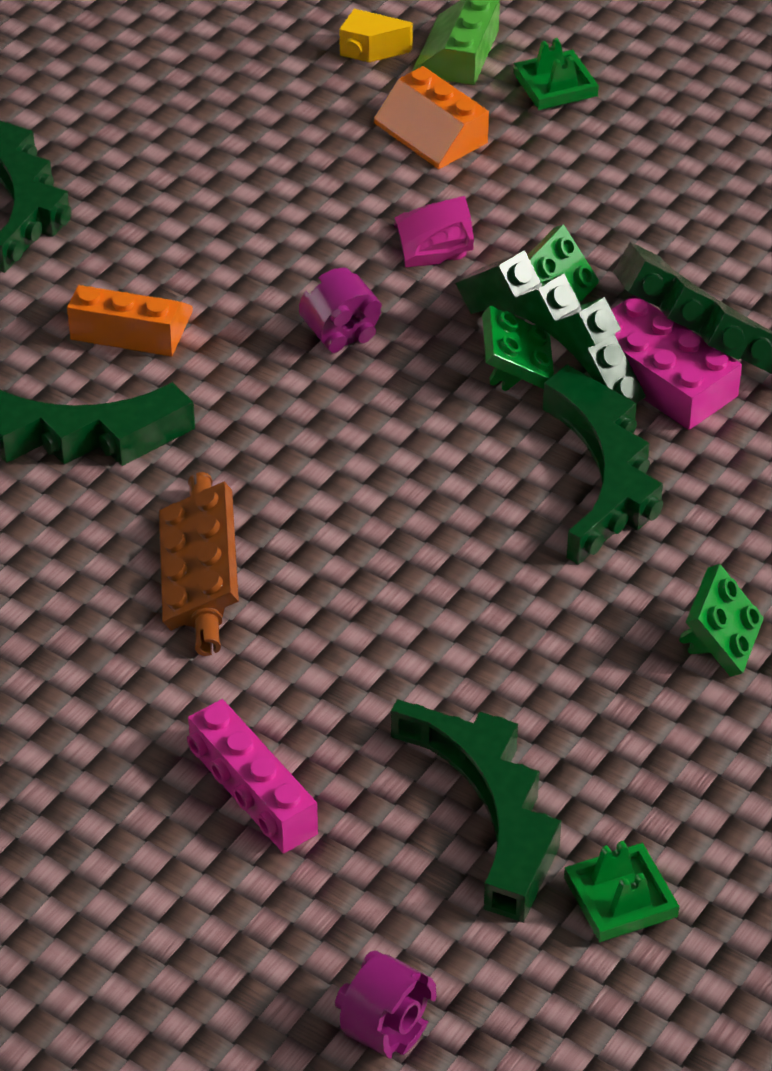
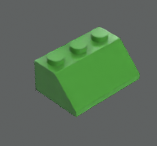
(461, 40)

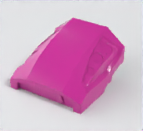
(435, 232)

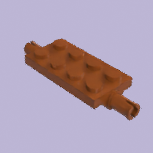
(199, 560)

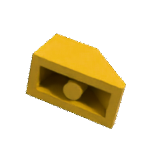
(374, 36)

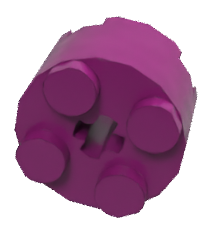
(340, 309)
(385, 1004)

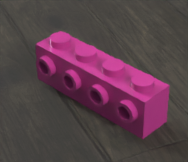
(253, 776)

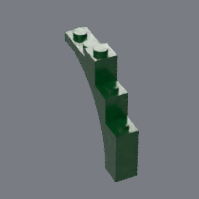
(30, 182)
(688, 305)
(553, 306)
(606, 427)
(120, 428)
(509, 791)

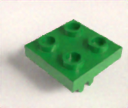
(555, 77)
(561, 255)
(516, 349)
(722, 621)
(621, 891)

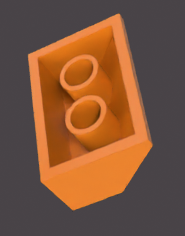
(433, 118)
(127, 320)

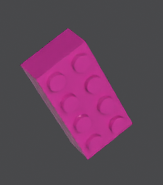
(675, 364)

